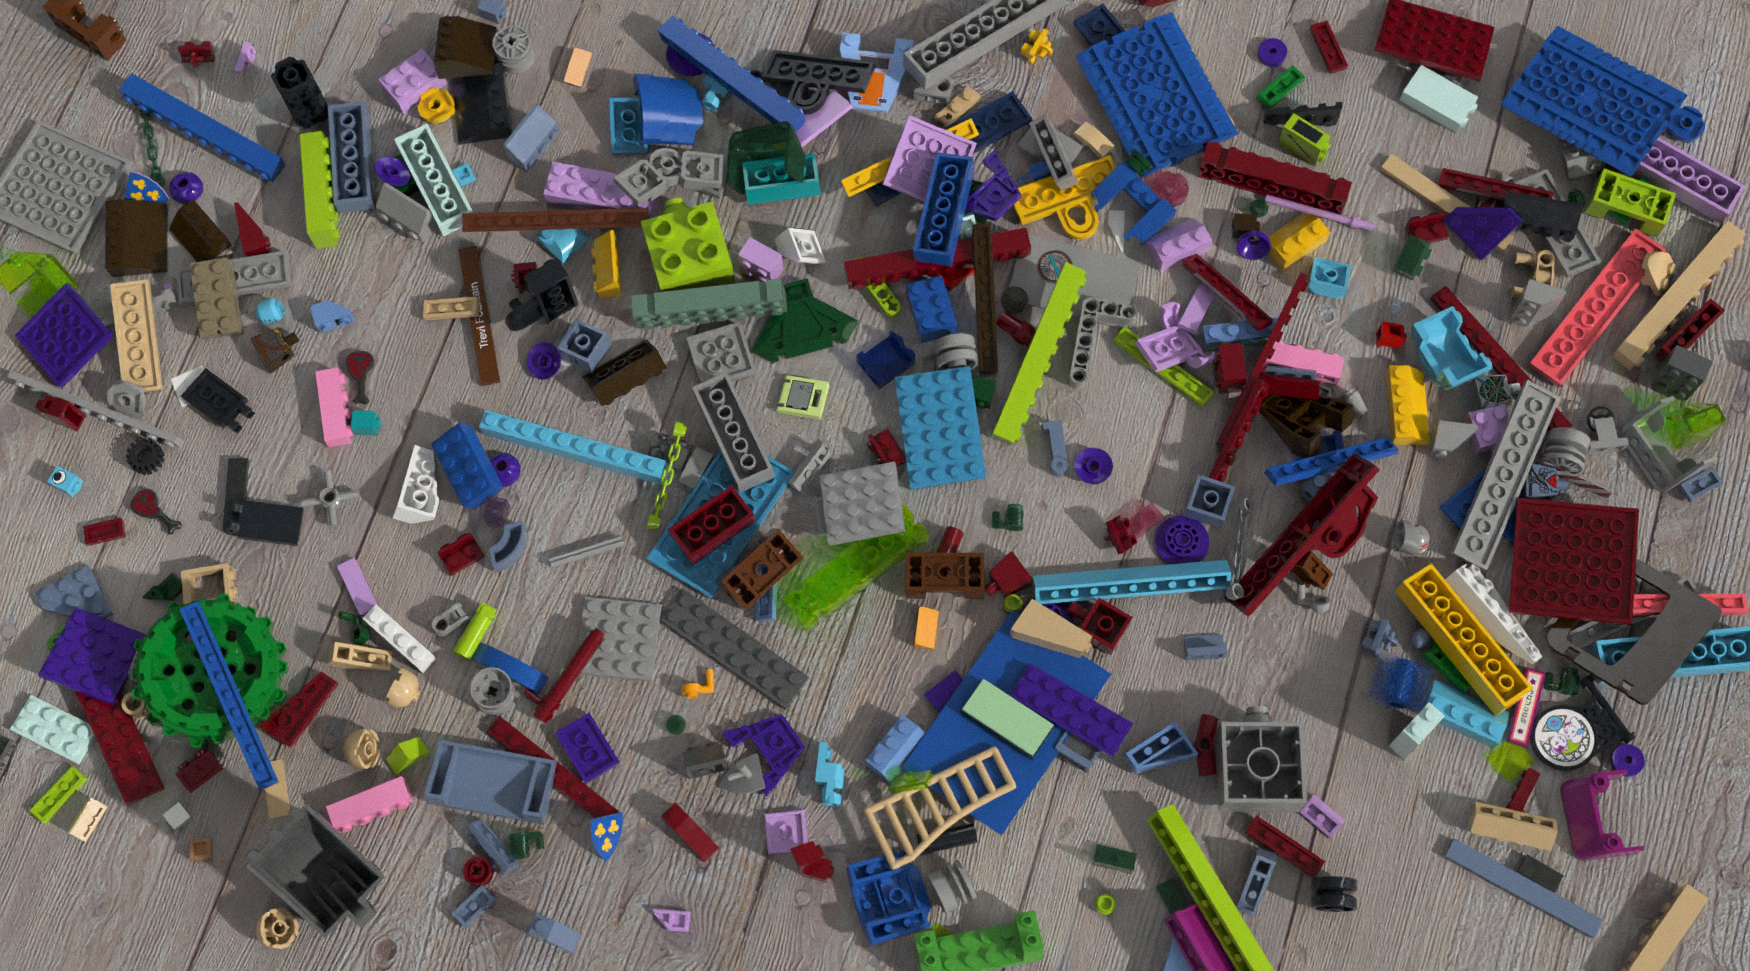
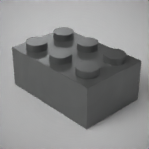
(1681, 373)

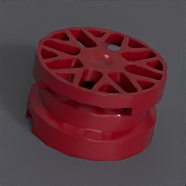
(478, 871)

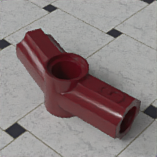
(1019, 330)
(1206, 733)

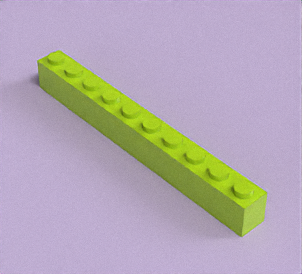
(1038, 354)
(1207, 891)

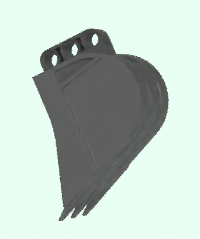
(317, 871)

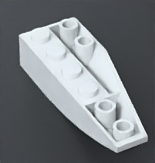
(1492, 611)

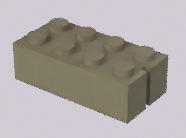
(216, 298)

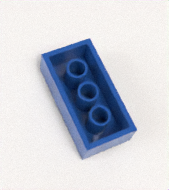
(467, 465)

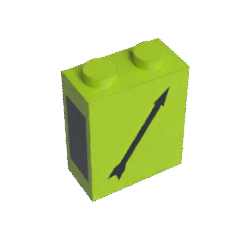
(1305, 140)

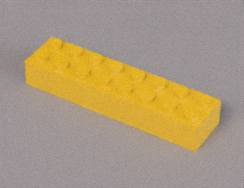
(1463, 639)

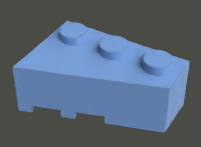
(1161, 750)

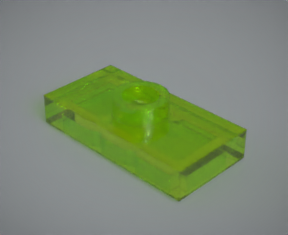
(911, 781)

